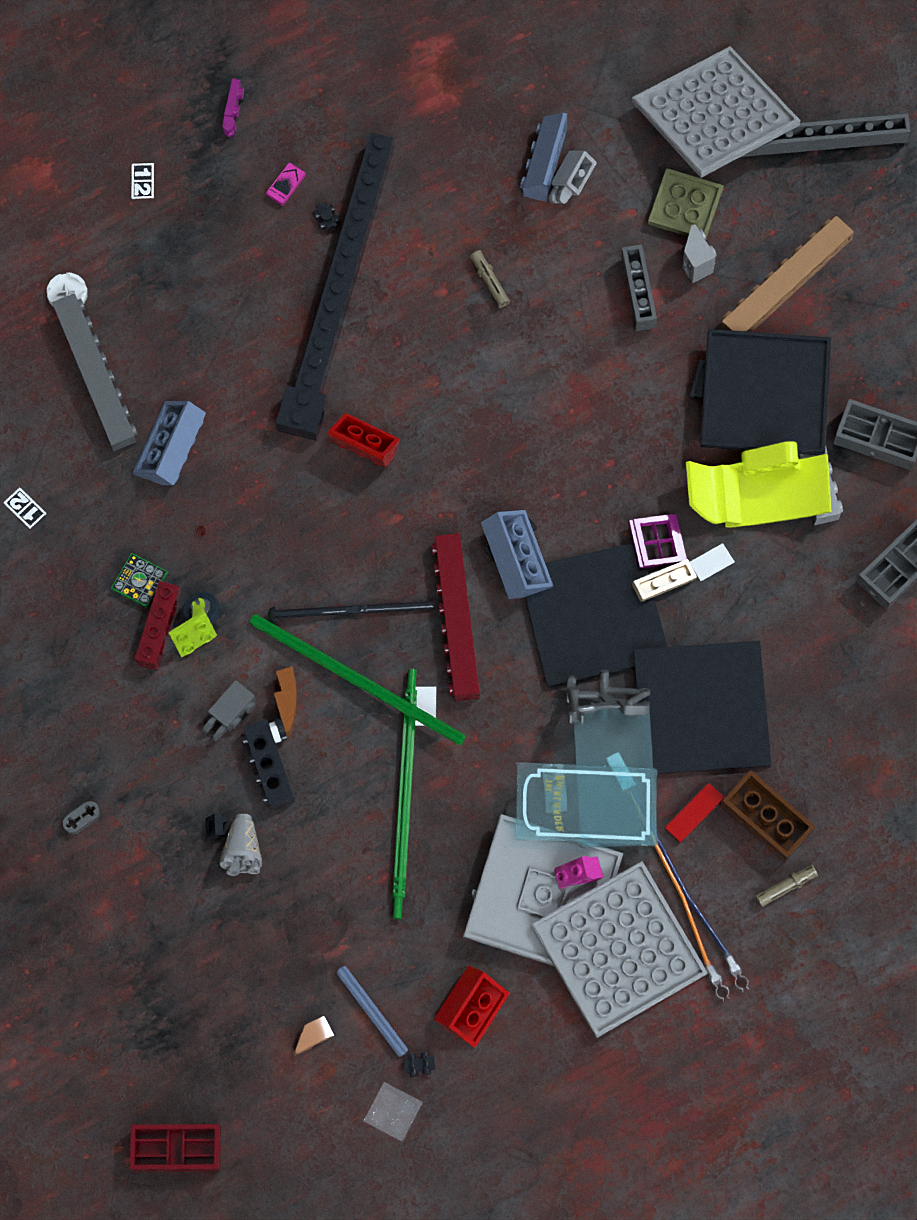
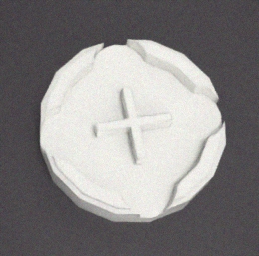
(65, 285)

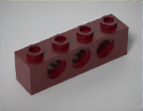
(158, 625)

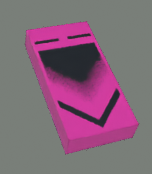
(285, 184)

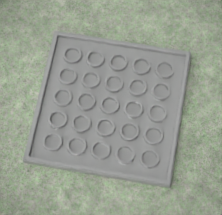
(715, 111)
(619, 949)

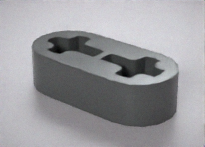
(79, 813)

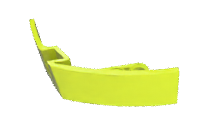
(762, 488)

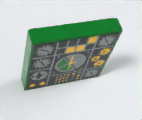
(139, 580)

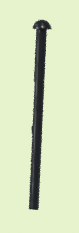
(356, 609)

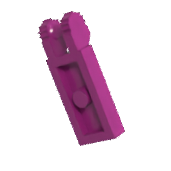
(232, 109)

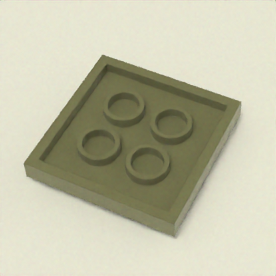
(685, 202)

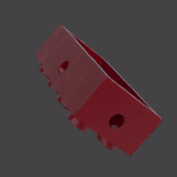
(175, 1148)

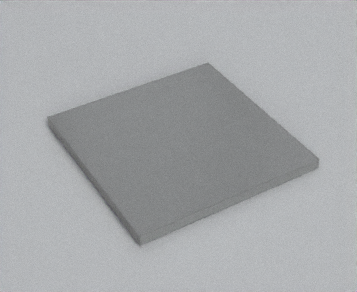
(523, 887)

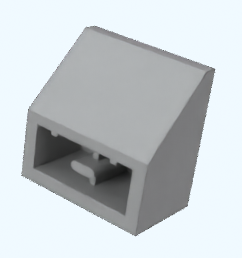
(698, 256)

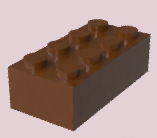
(767, 816)

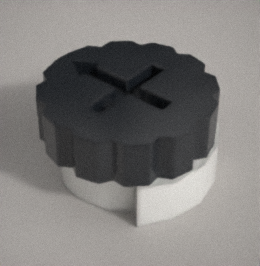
(278, 730)

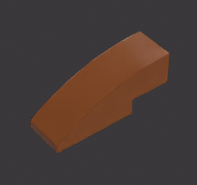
(287, 699)

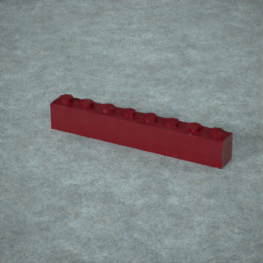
(457, 617)

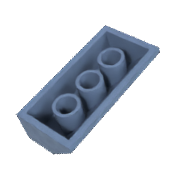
(545, 157)
(169, 442)
(516, 553)

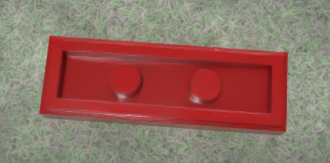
(694, 813)

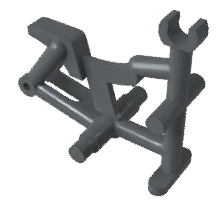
(607, 698)

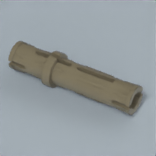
(500, 296)
(794, 881)

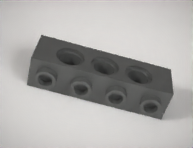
(639, 287)

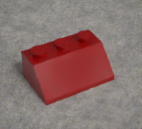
(364, 439)
(471, 1006)

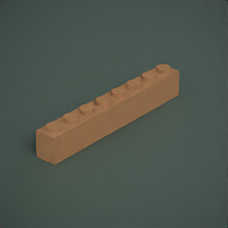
(789, 277)

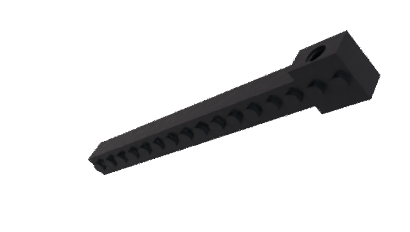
(305, 404)

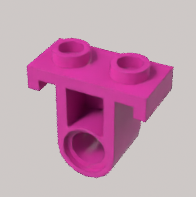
(578, 871)

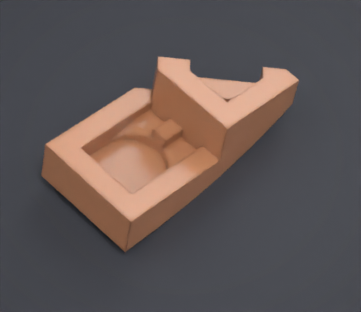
(313, 1034)

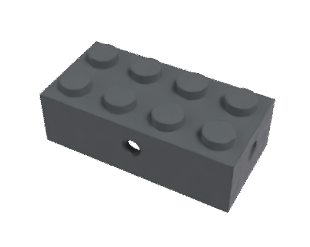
(878, 434)
(892, 570)

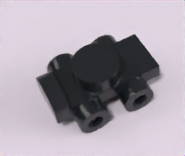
(324, 213)
(414, 1065)

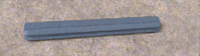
(372, 1011)

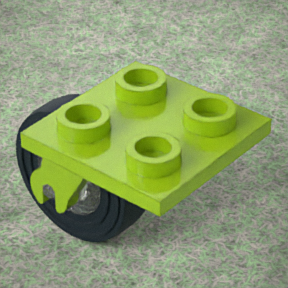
(200, 613)

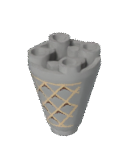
(241, 848)

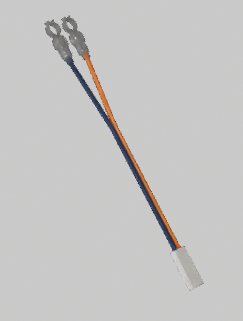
(733, 967)

